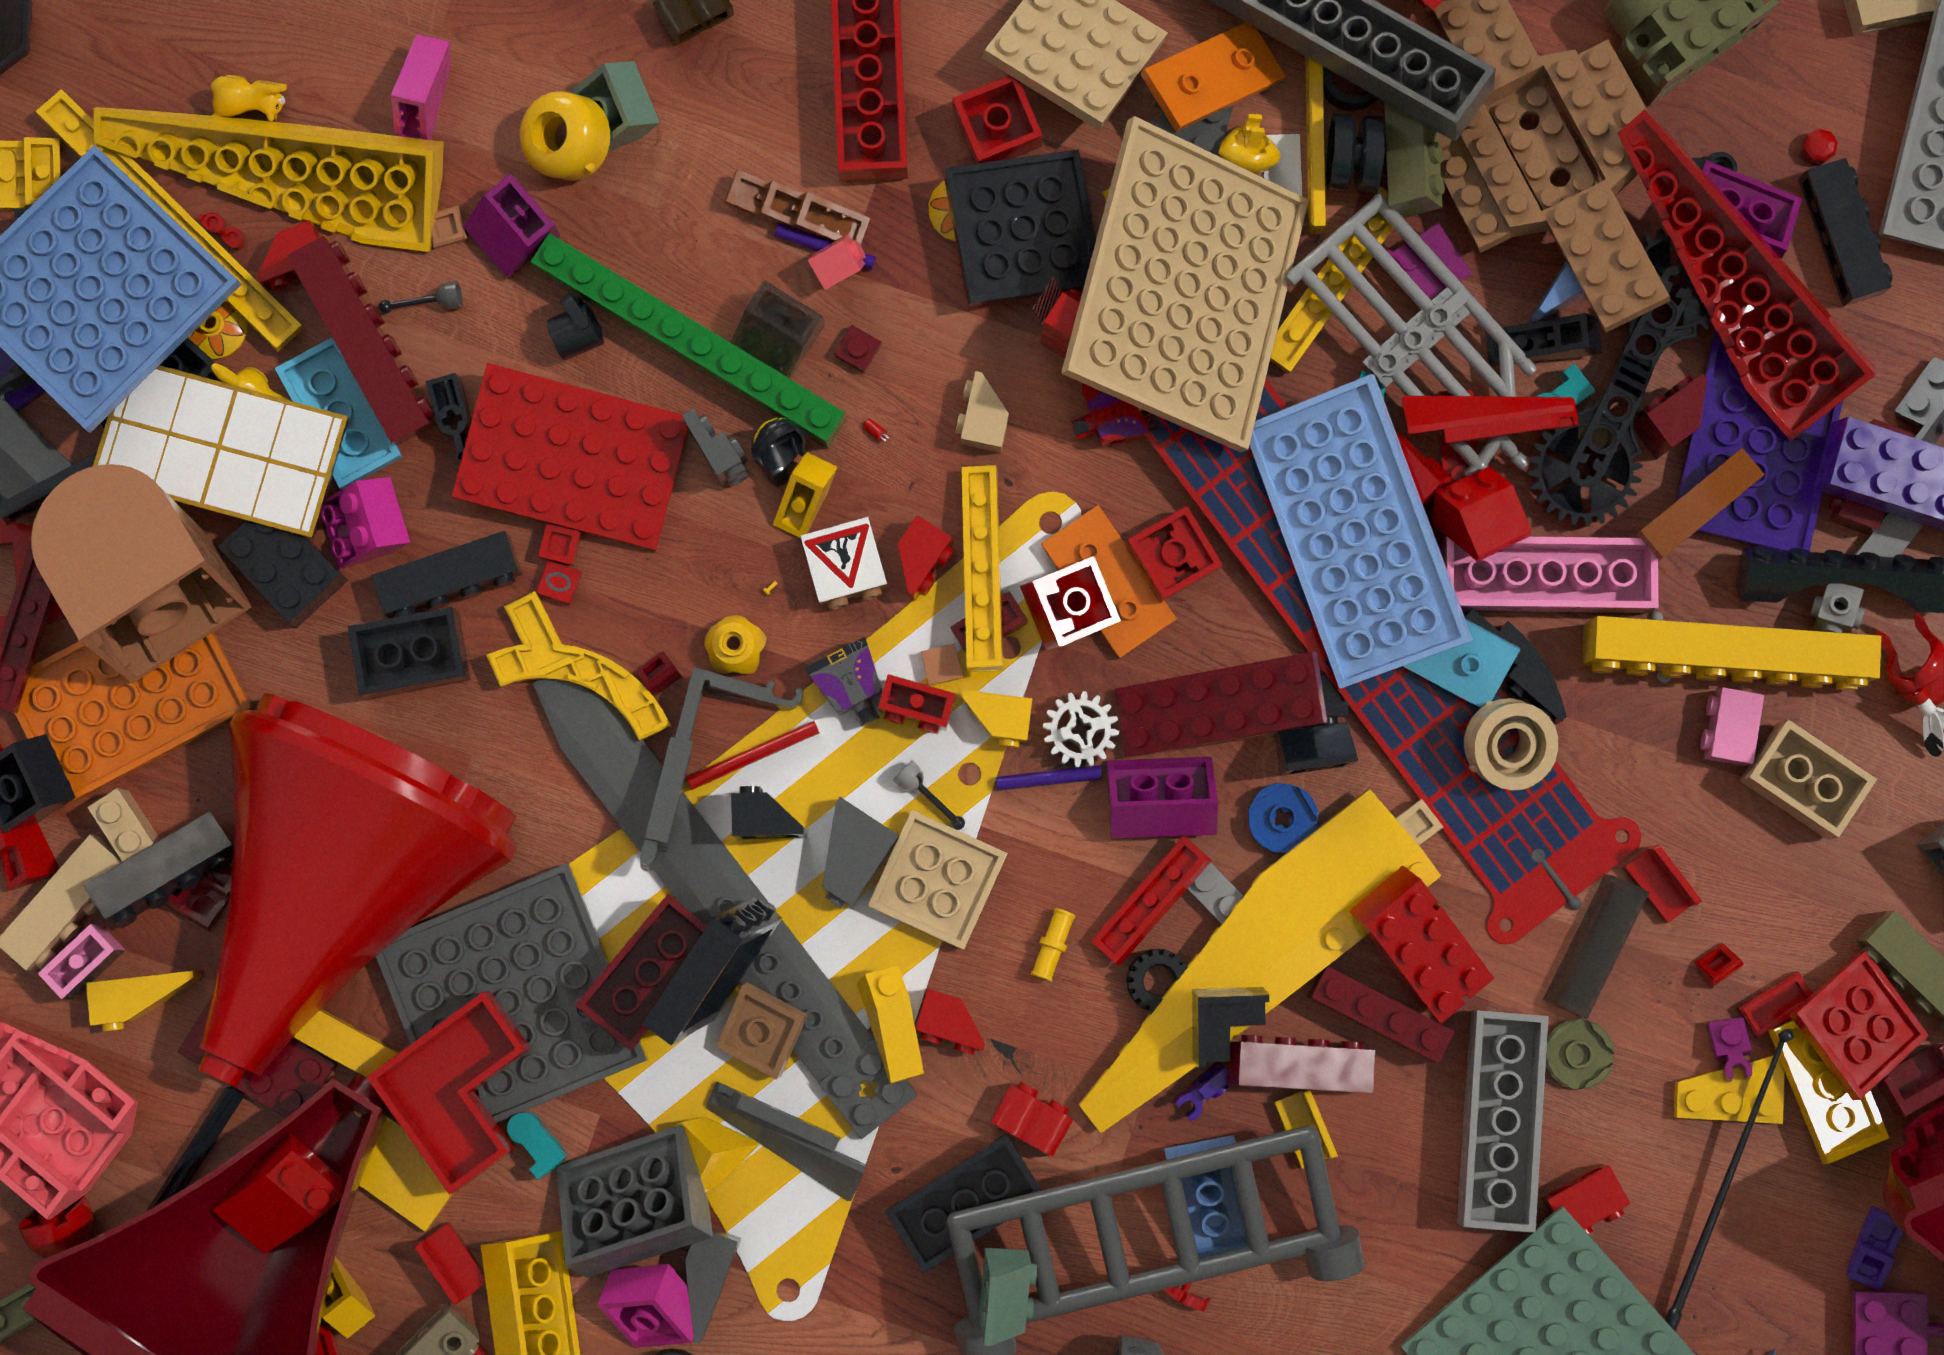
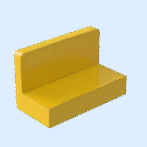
(1299, 1111)

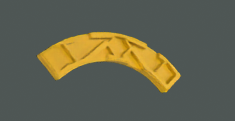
(584, 669)

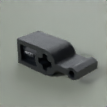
(444, 411)

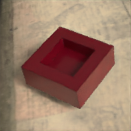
(858, 349)

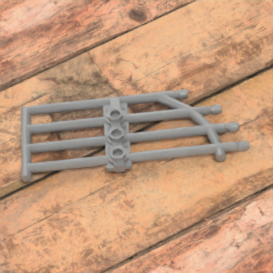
(1422, 331)

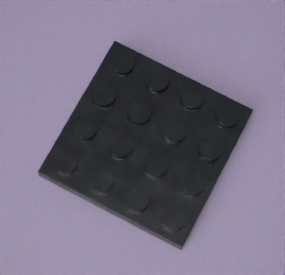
(1021, 225)

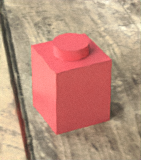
(837, 261)

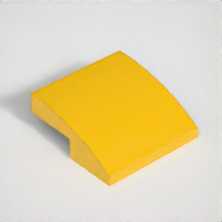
(27, 170)

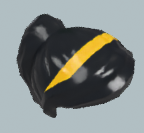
(776, 446)

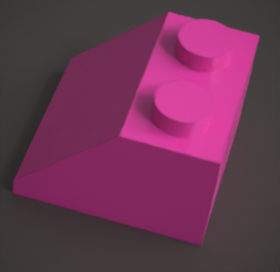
(648, 1305)

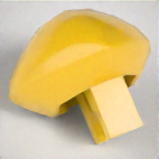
(1250, 147)

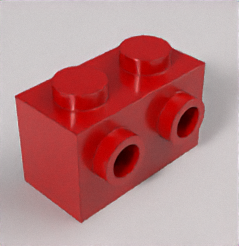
(917, 703)

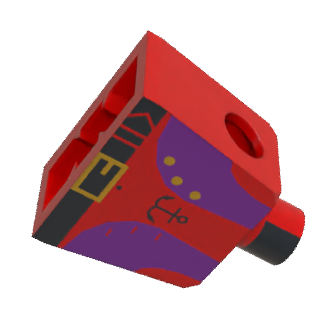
(1112, 420)

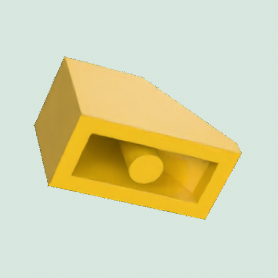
(804, 494)
(1001, 715)
(345, 1303)

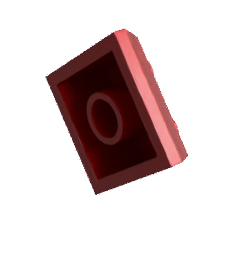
(1481, 514)
(1069, 603)

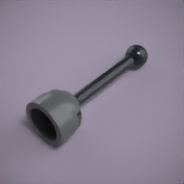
(447, 296)

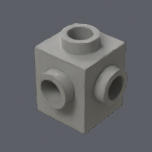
(1838, 608)

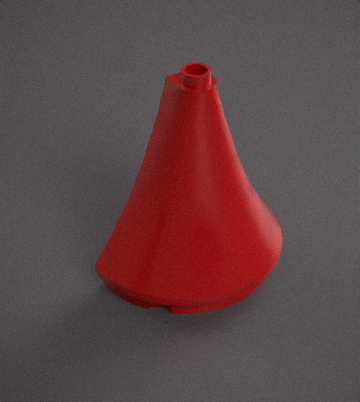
(330, 865)

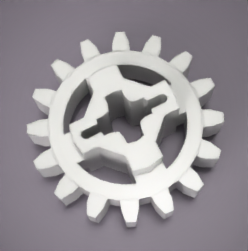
(1096, 725)

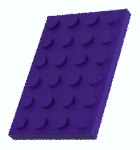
(1782, 504)

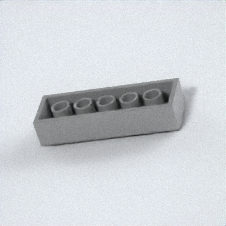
(1502, 1121)

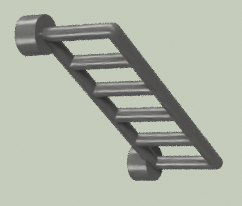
(1330, 1251)

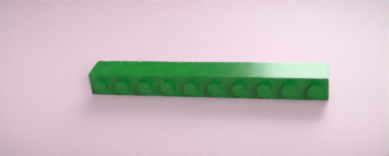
(687, 339)

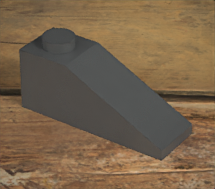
(706, 1273)

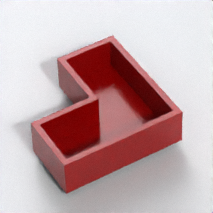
(435, 1084)

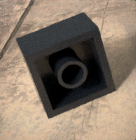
(31, 783)

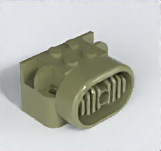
(1676, 38)

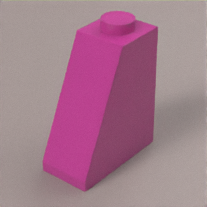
(421, 87)

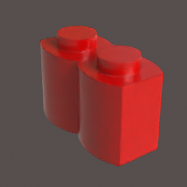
(1032, 1119)

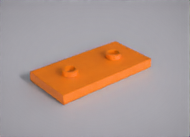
(1213, 75)
(1126, 581)

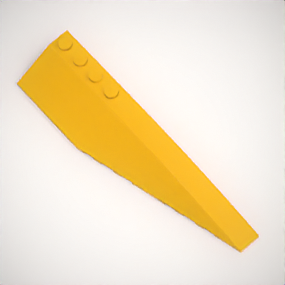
(1273, 939)

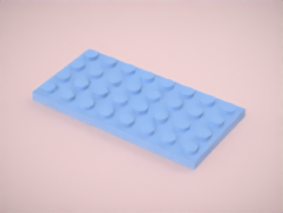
(1357, 532)

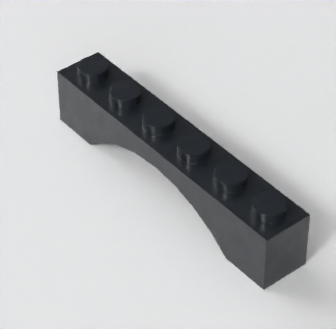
(1776, 574)

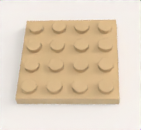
(1076, 52)

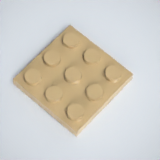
(937, 879)

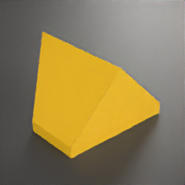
(716, 1149)

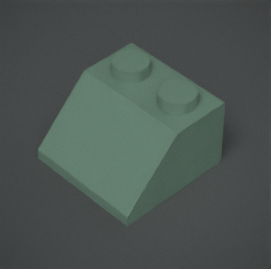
(623, 99)
(1005, 1294)

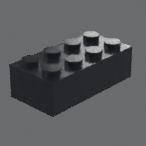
(980, 1179)

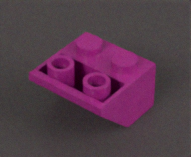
(509, 225)

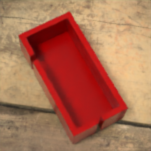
(1421, 944)

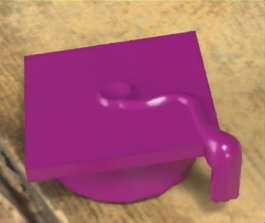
(1420, 272)

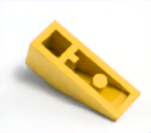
(131, 998)
(892, 1023)

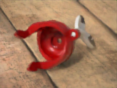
(1922, 688)

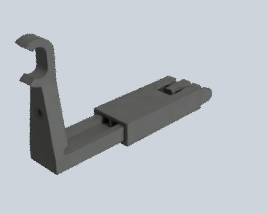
(680, 751)

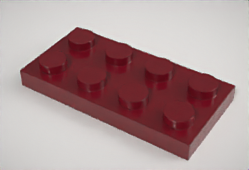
(285, 1083)

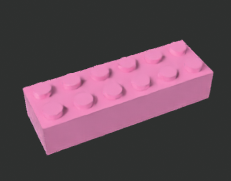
(1557, 576)

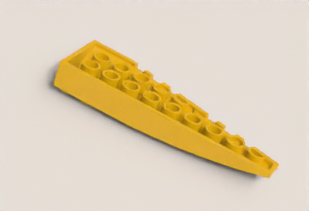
(344, 180)

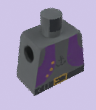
(849, 681)

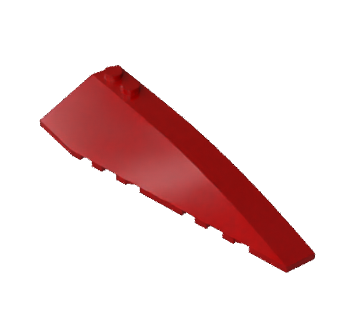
(1772, 326)

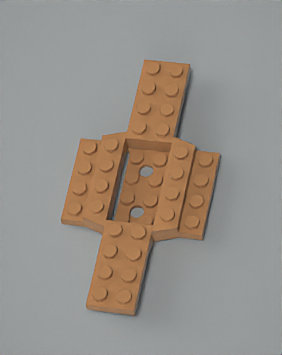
(1583, 213)

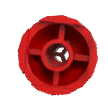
(59, 1233)

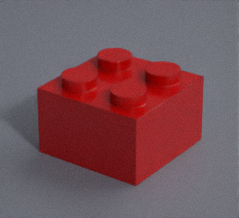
(997, 121)

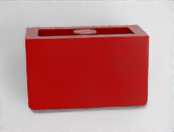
(1667, 887)
(451, 1263)

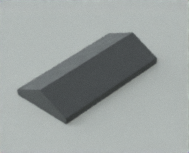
(24, 454)

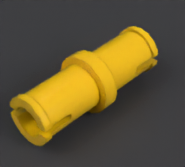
(1053, 944)

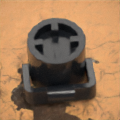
(575, 329)

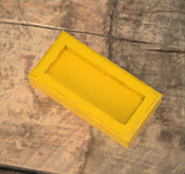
(532, 621)

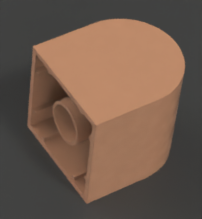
(131, 568)

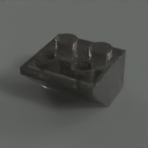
(777, 329)

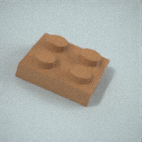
(761, 1030)

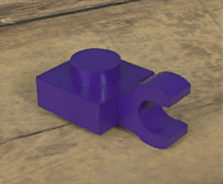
(1207, 1085)

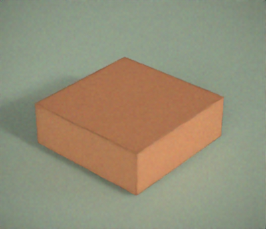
(448, 228)
(941, 664)

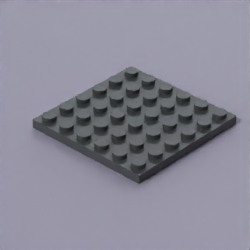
(538, 960)

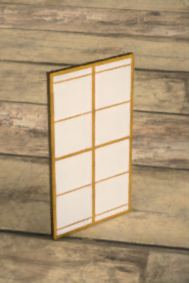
(227, 448)

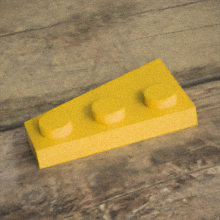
(1714, 1099)

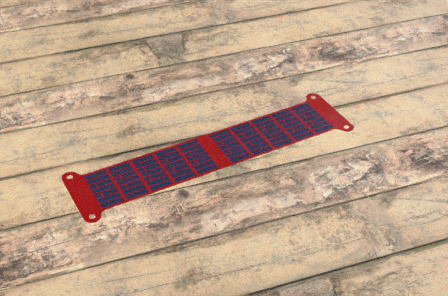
(1410, 716)

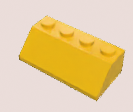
(530, 1296)

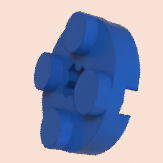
(1287, 798)

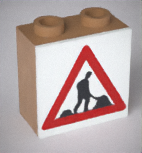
(844, 563)

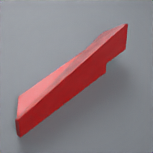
(1485, 416)
(26, 856)

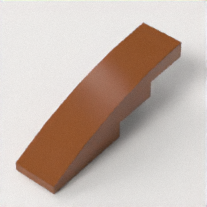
(794, 209)
(1700, 504)

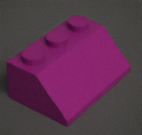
(1764, 206)
(1162, 797)

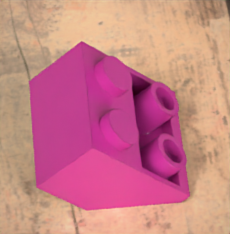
(364, 522)

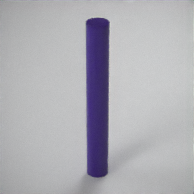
(812, 242)
(1048, 777)

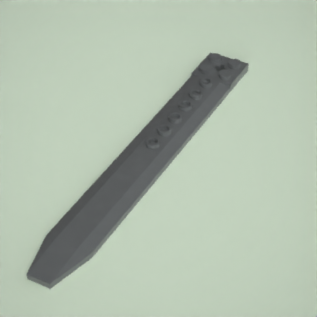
(711, 881)

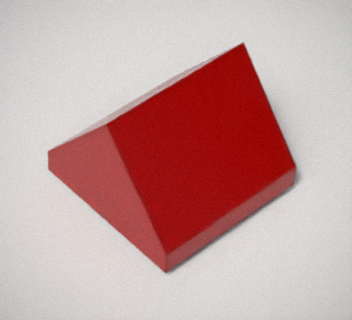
(1718, 965)

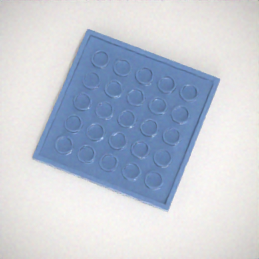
(101, 288)

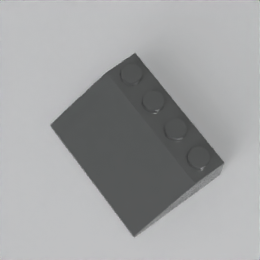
(632, 1203)

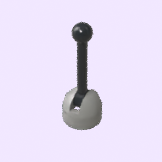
(911, 779)

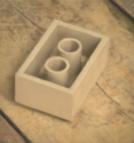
(1808, 779)

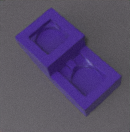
(1874, 1249)

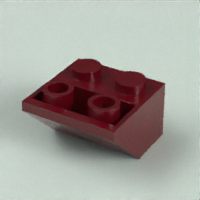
(1671, 421)

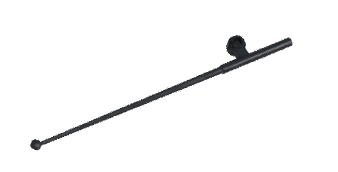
(1675, 1312)

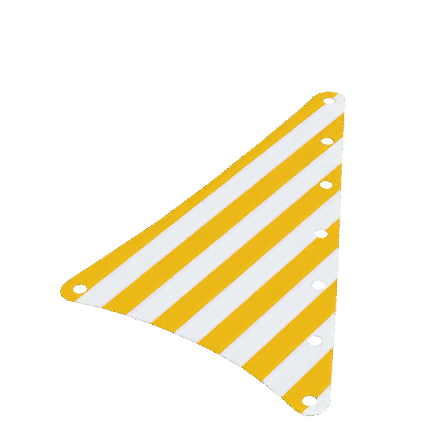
(778, 1211)

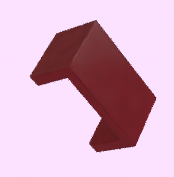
(1915, 1081)

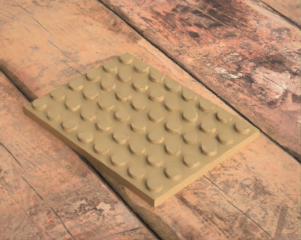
(1185, 285)

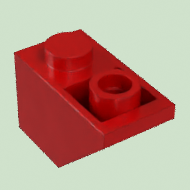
(276, 269)
(921, 552)
(948, 1019)

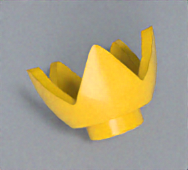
(746, 657)

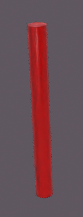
(752, 755)

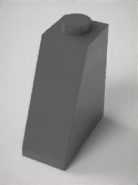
(854, 853)

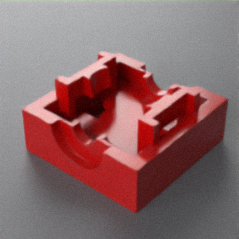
(1186, 545)

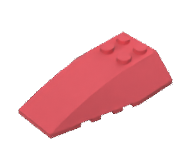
(56, 1121)

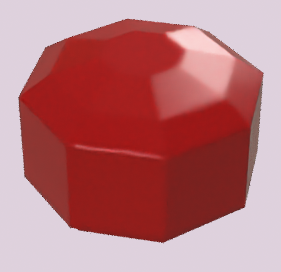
(1819, 146)

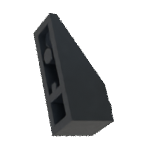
(1552, 339)

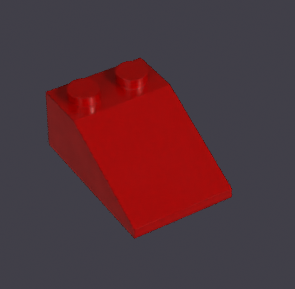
(280, 1195)

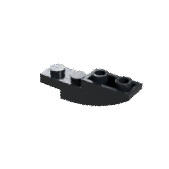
(1529, 673)

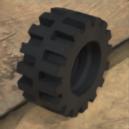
(1141, 965)

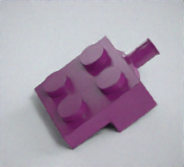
(1891, 1323)

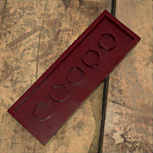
(1221, 705)

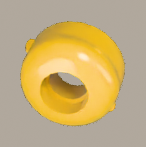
(585, 141)

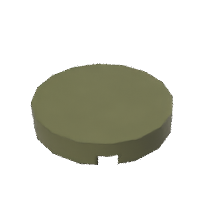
(1579, 1054)

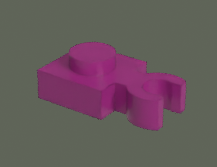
(1731, 1042)

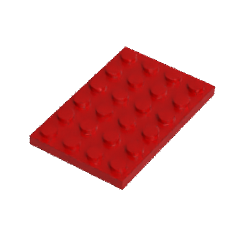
(570, 457)

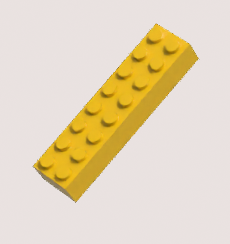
(1731, 651)

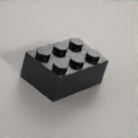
(284, 569)
(409, 653)

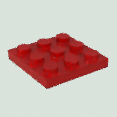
(1859, 1025)

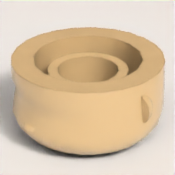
(1534, 752)

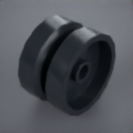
(1359, 153)

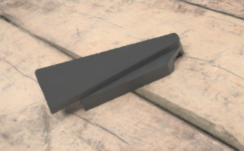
(791, 1138)

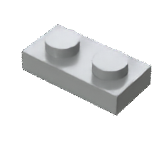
(1215, 893)

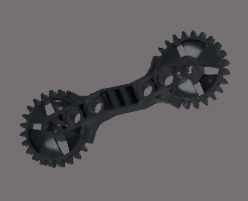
(1628, 382)

